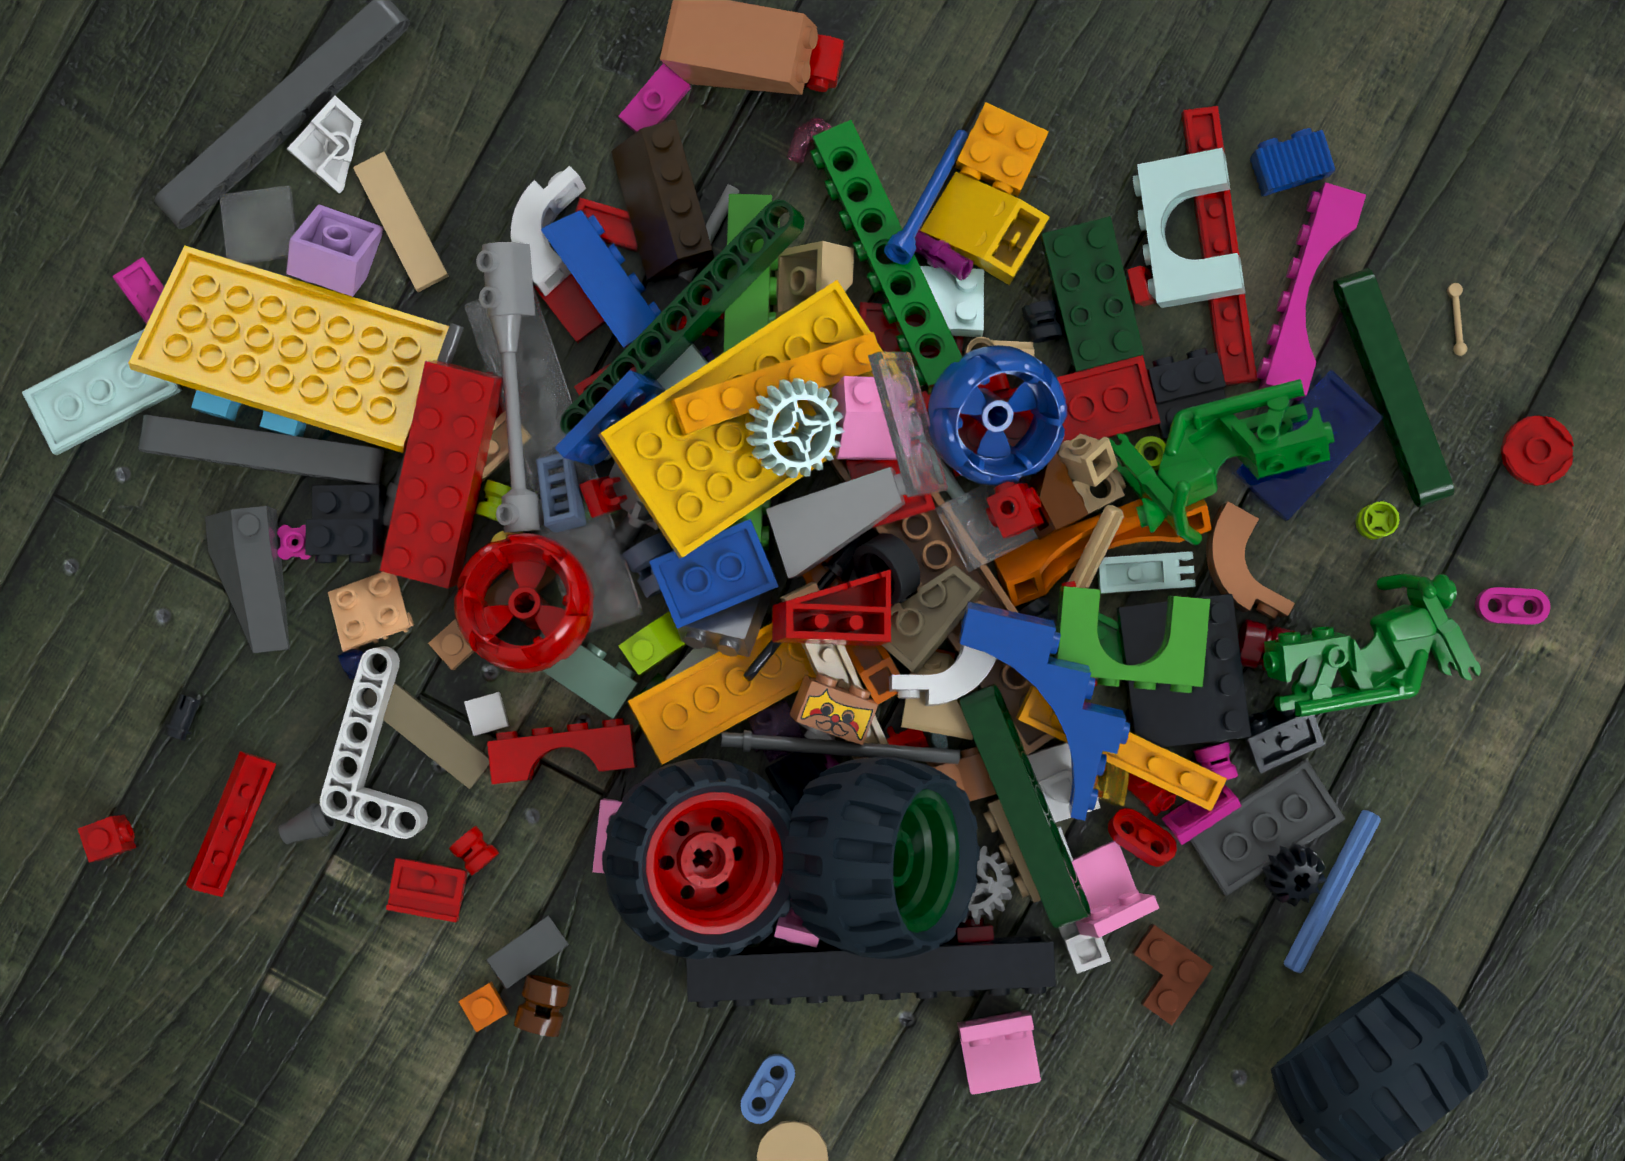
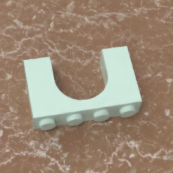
(1162, 188)

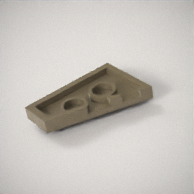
(930, 616)

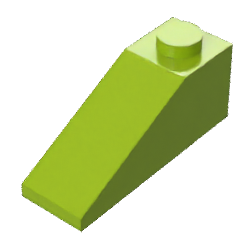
(652, 644)

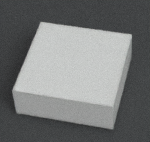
(486, 713)

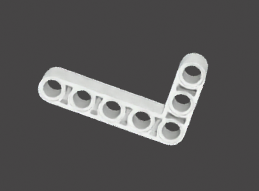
(362, 752)

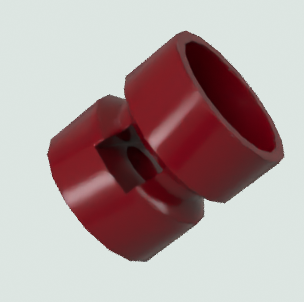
(1251, 642)

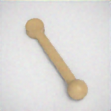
(1454, 292)

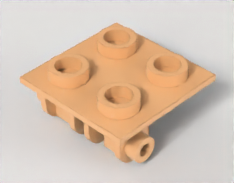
(369, 610)

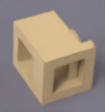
(1081, 454)

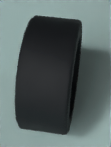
(896, 556)

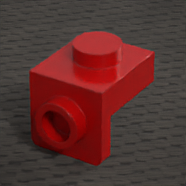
(1151, 795)

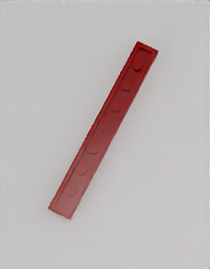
(1219, 238)

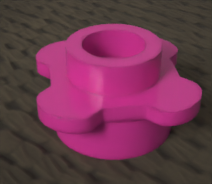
(286, 548)

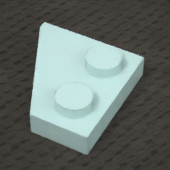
(959, 299)

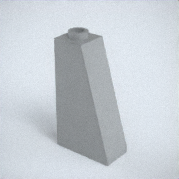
(829, 519)

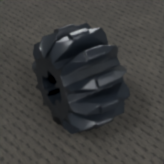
(1294, 874)

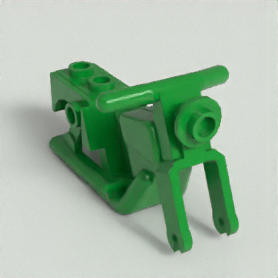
(1208, 436)
(1387, 666)

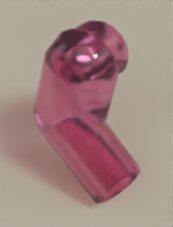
(803, 136)

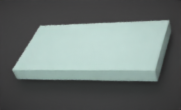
(94, 396)

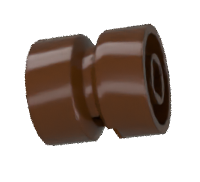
(546, 993)

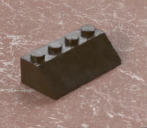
(662, 201)

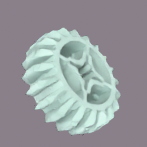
(785, 402)

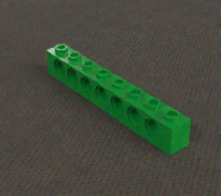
(844, 144)

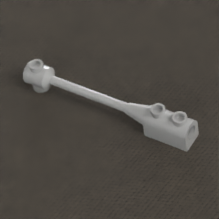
(508, 298)

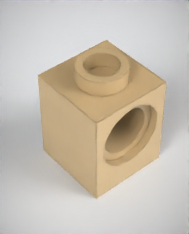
(1114, 484)

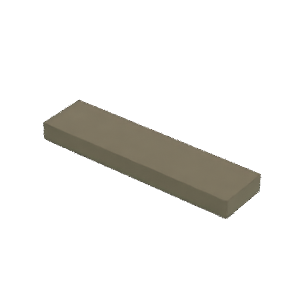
(432, 735)

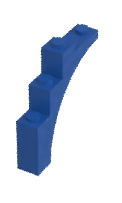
(1026, 646)

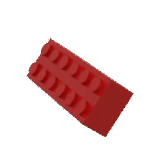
(441, 473)

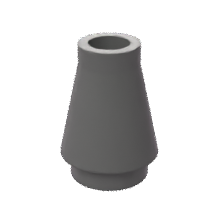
(307, 825)

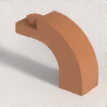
(1228, 566)

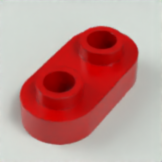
(1141, 836)

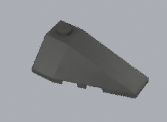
(247, 561)

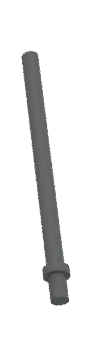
(831, 747)

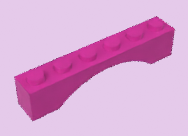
(1332, 218)

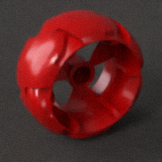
(527, 558)

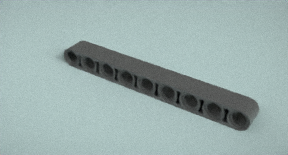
(281, 112)

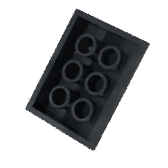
(1179, 718)

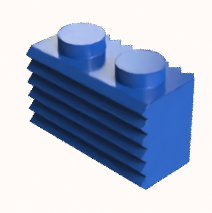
(1292, 162)

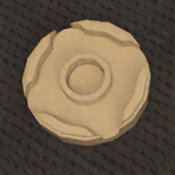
(792, 1142)

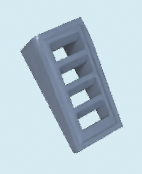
(574, 504)

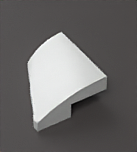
(329, 143)

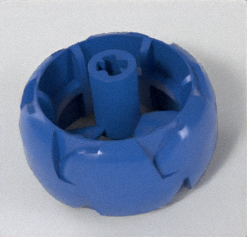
(958, 393)

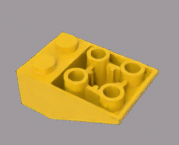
(985, 226)

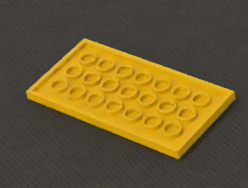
(289, 348)
(709, 477)

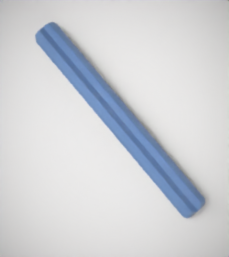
(1332, 891)

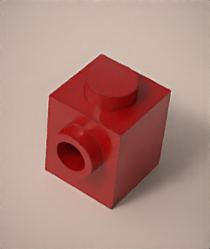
(107, 838)

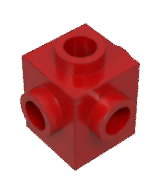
(1025, 512)

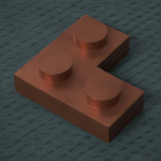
(1179, 977)

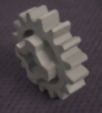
(989, 893)

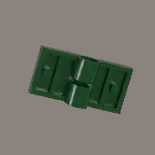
(1091, 294)

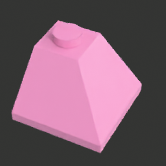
(863, 421)

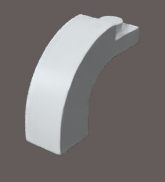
(536, 210)
(949, 685)

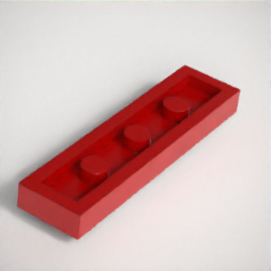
(230, 824)

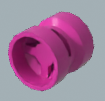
(1217, 752)

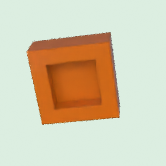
(483, 1006)

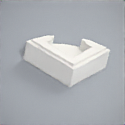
(1058, 786)

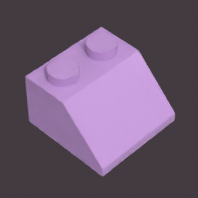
(333, 250)

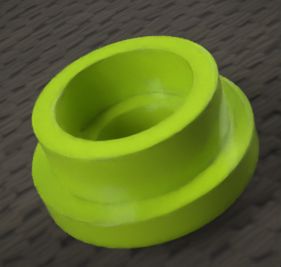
(1154, 443)

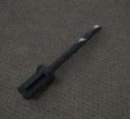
(835, 568)

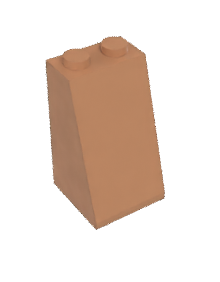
(739, 45)

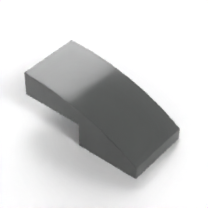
(527, 952)

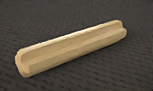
(1097, 546)

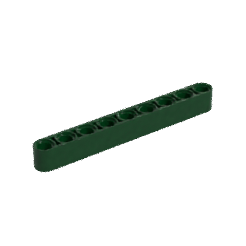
(689, 304)

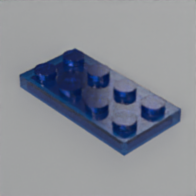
(1350, 422)

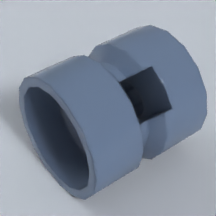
(638, 562)

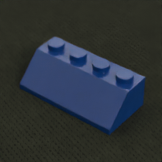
(601, 275)

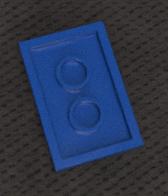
(628, 395)
(714, 575)

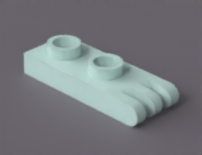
(1144, 572)

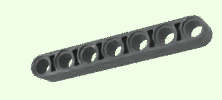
(260, 450)

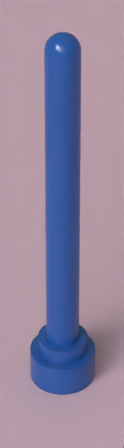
(902, 245)

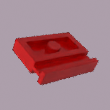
(426, 889)

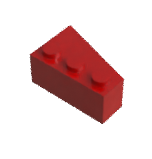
(838, 615)

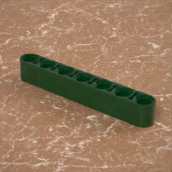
(1393, 387)
(1025, 806)

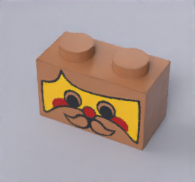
(833, 708)

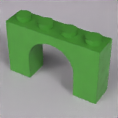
(1176, 663)

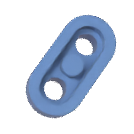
(767, 1087)

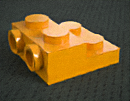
(1001, 149)

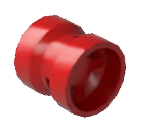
(474, 850)

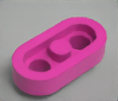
(1510, 606)

